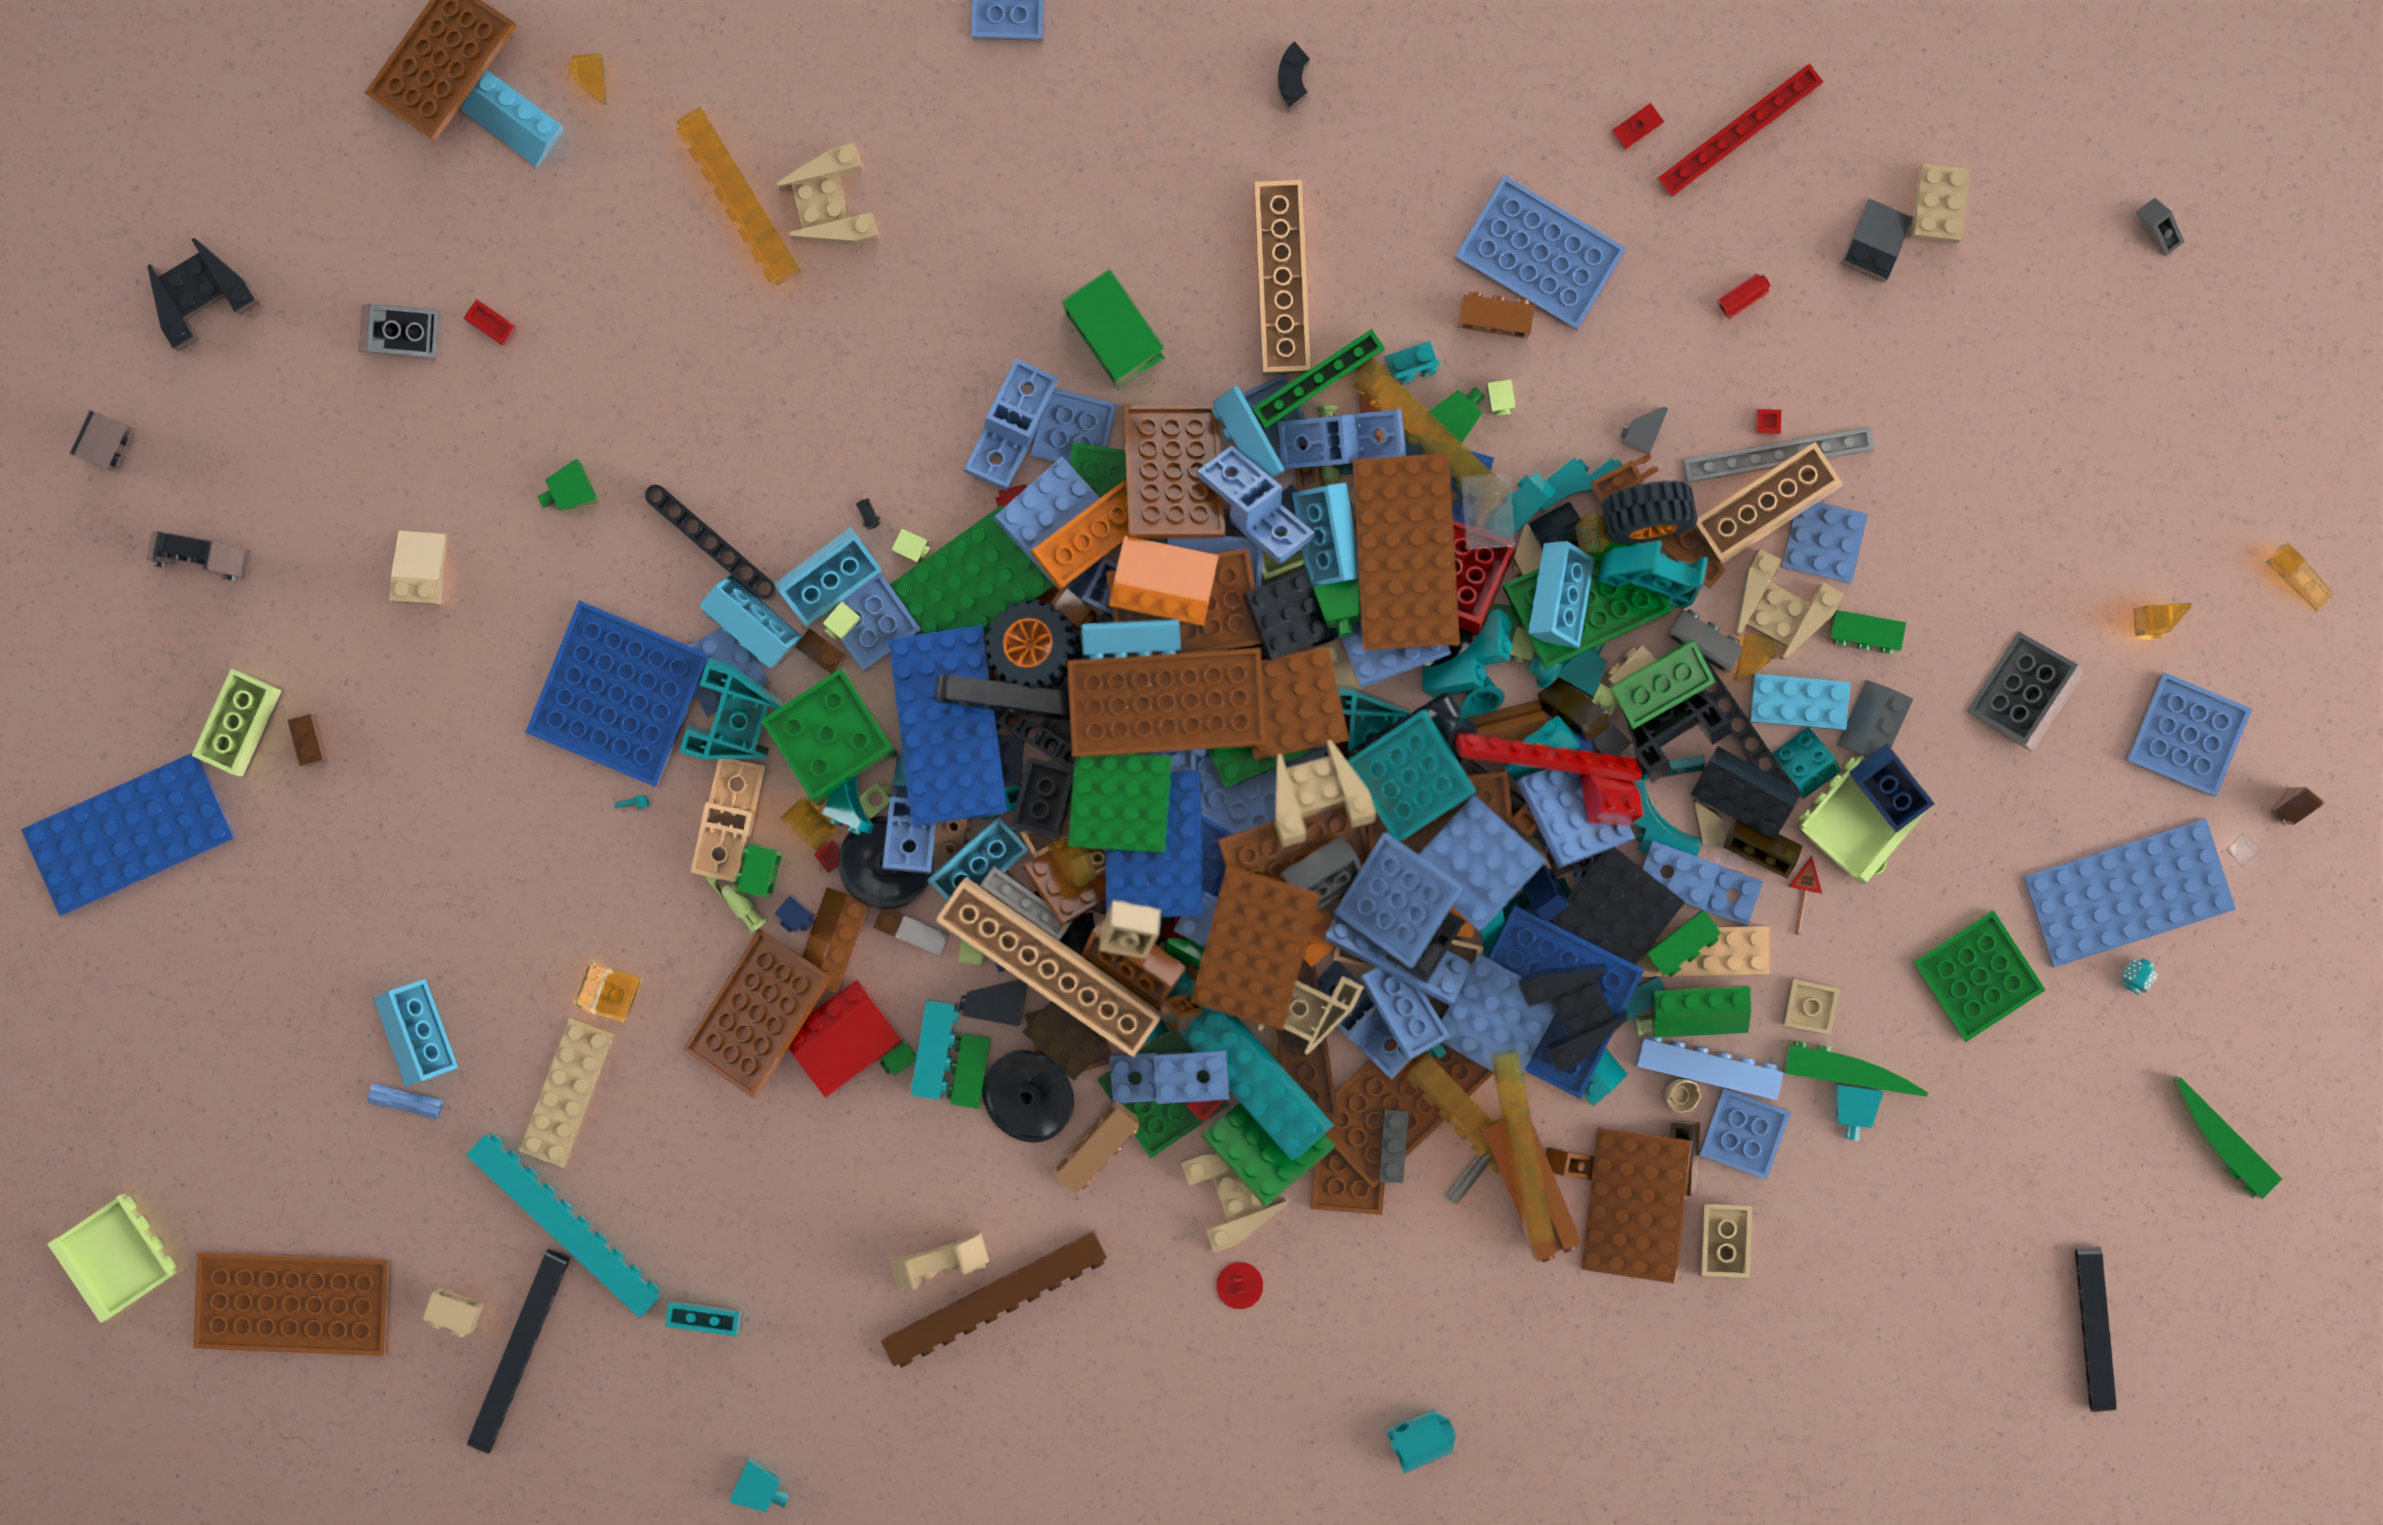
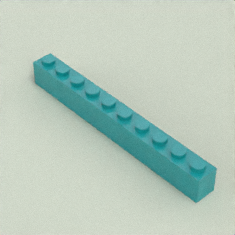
(563, 1224)

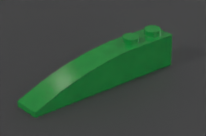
(1840, 1068)
(2228, 1146)

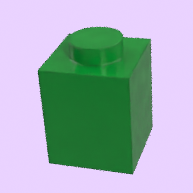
(898, 1058)

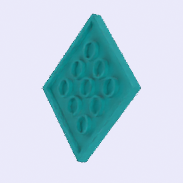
(1411, 776)

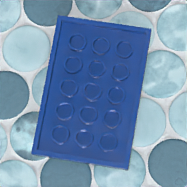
(1167, 879)

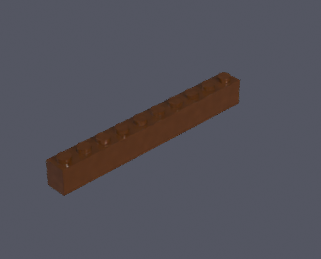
(994, 1298)

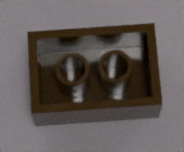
(1064, 1039)

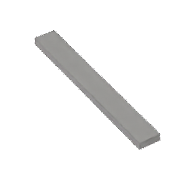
(1774, 454)

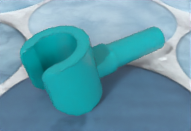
(640, 801)

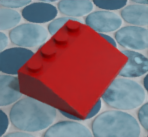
(1477, 578)
(843, 1038)

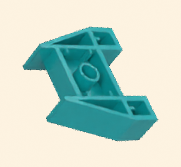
(1651, 570)
(1366, 714)
(737, 717)

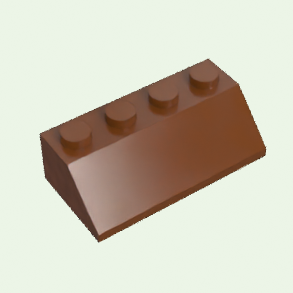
(835, 935)
(1148, 978)

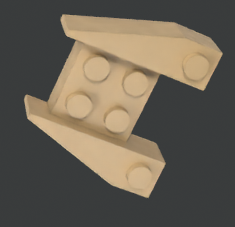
(822, 200)
(1777, 611)
(1316, 789)
(1317, 1014)
(1241, 1207)
(912, 1269)

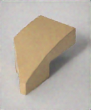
(1710, 825)

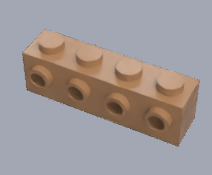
(951, 837)
(1096, 1147)

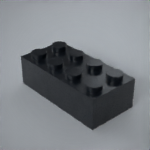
(1746, 793)

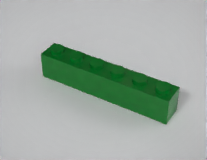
(1318, 379)

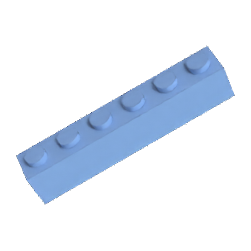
(1709, 1068)

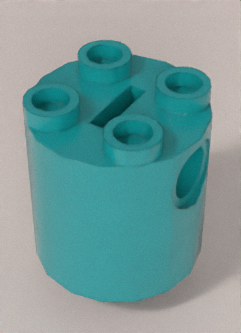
(1422, 1440)

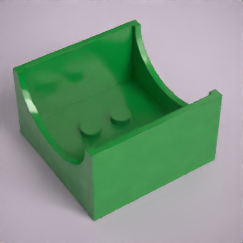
(1113, 329)
(829, 735)

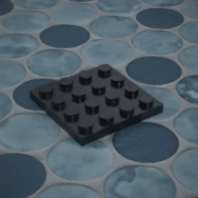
(1619, 907)

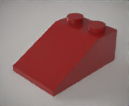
(1611, 800)

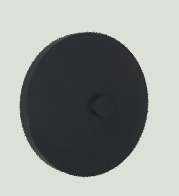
(863, 872)
(1028, 1096)

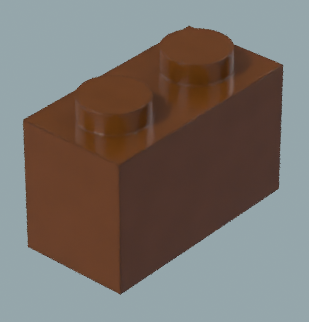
(307, 740)

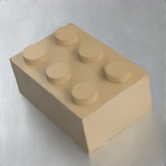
(1940, 203)

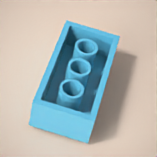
(1799, 702)

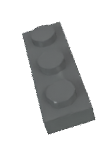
(1393, 1146)

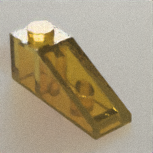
(2300, 576)

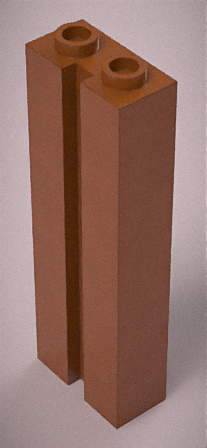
(1510, 723)
(1563, 1227)

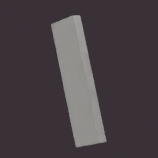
(1023, 902)

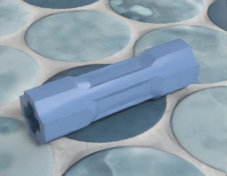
(389, 1097)

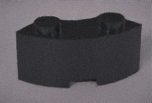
(1290, 76)

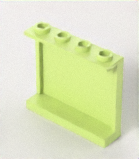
(1851, 827)
(113, 1258)

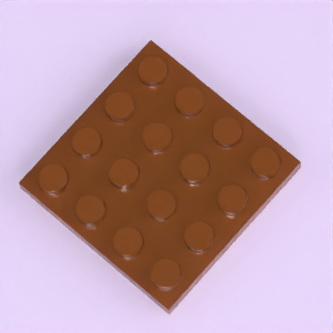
(1300, 704)

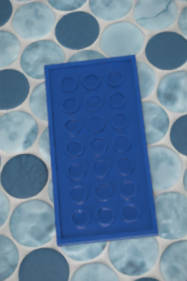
(946, 748)
(128, 834)

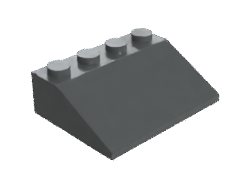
(2026, 691)

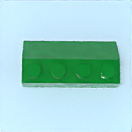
(1700, 1011)

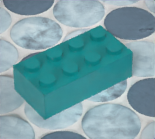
(933, 1049)

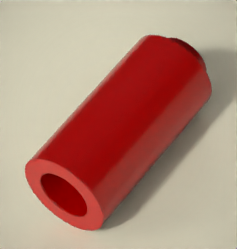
(1744, 295)

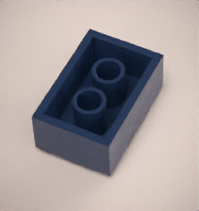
(1891, 787)

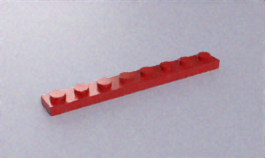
(1740, 130)
(1548, 757)

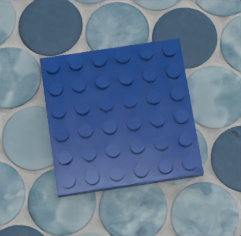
(617, 693)
(1535, 945)

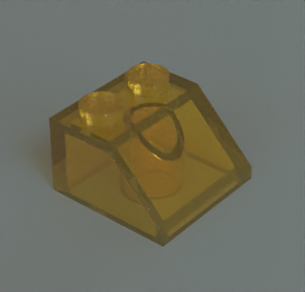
(2156, 620)
(809, 823)
(607, 992)

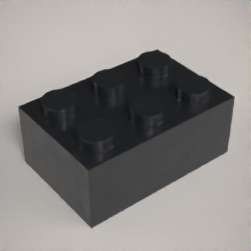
(1043, 799)

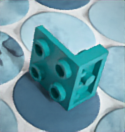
(1413, 362)
(1807, 762)

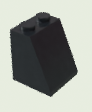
(996, 1002)

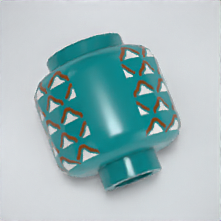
(2139, 976)

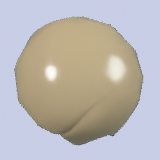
(1682, 1095)

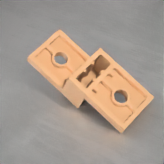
(728, 819)

